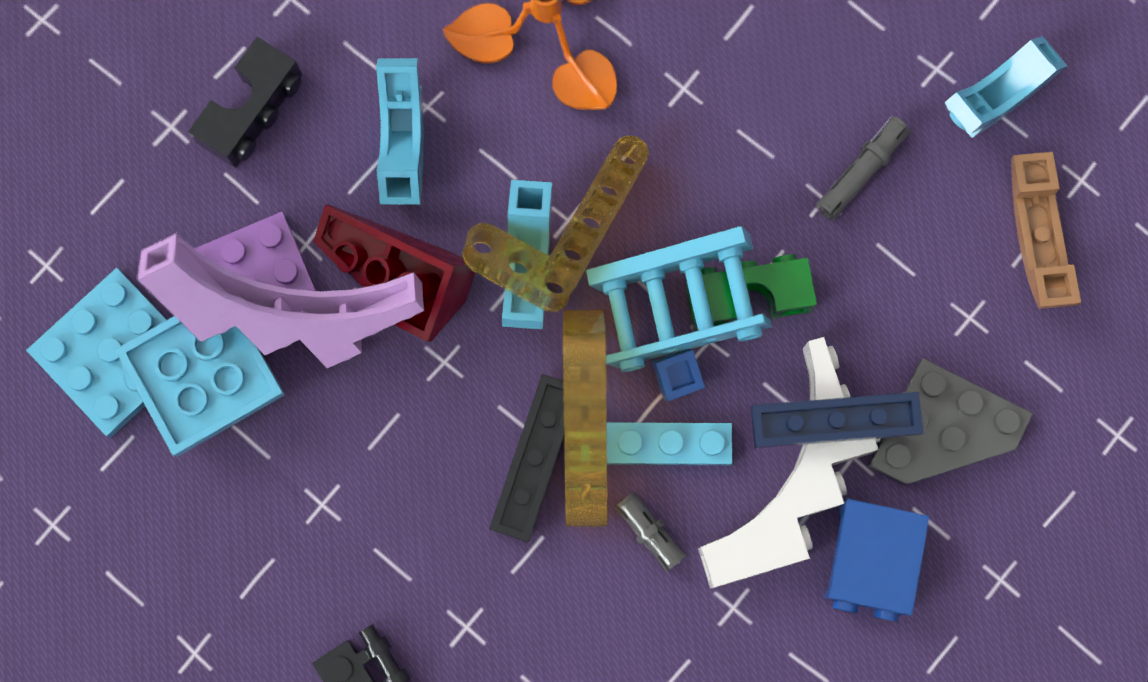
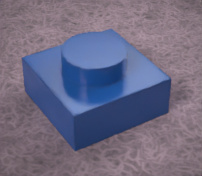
(678, 374)

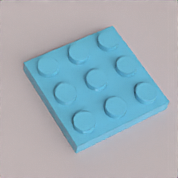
(82, 353)
(197, 385)

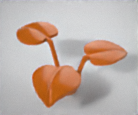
(485, 37)

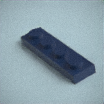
(836, 420)

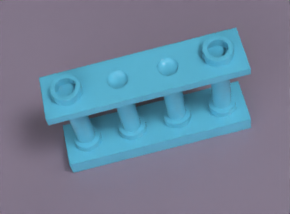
(651, 270)

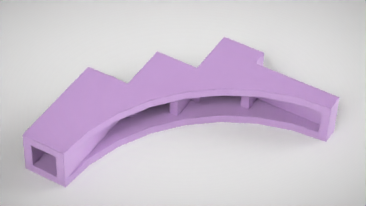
(270, 316)

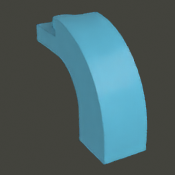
(1006, 87)
(401, 131)
(530, 222)

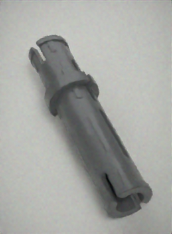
(872, 157)

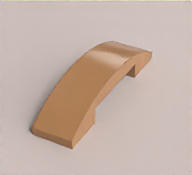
(1040, 231)

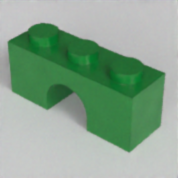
(783, 283)

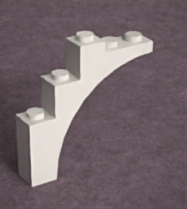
(813, 486)

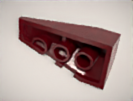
(381, 254)

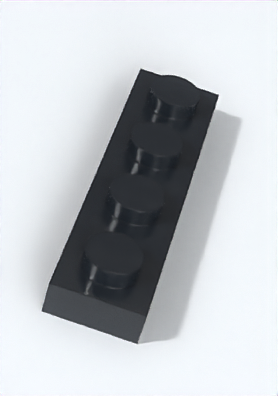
(532, 462)

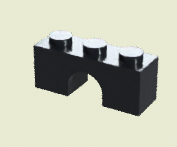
(233, 132)

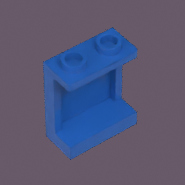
(877, 559)

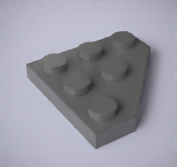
(959, 427)

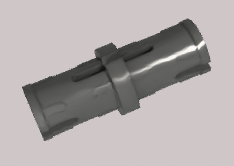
(650, 531)

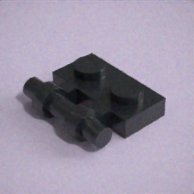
(347, 665)

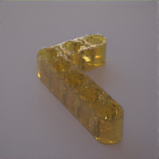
(576, 237)
(585, 417)

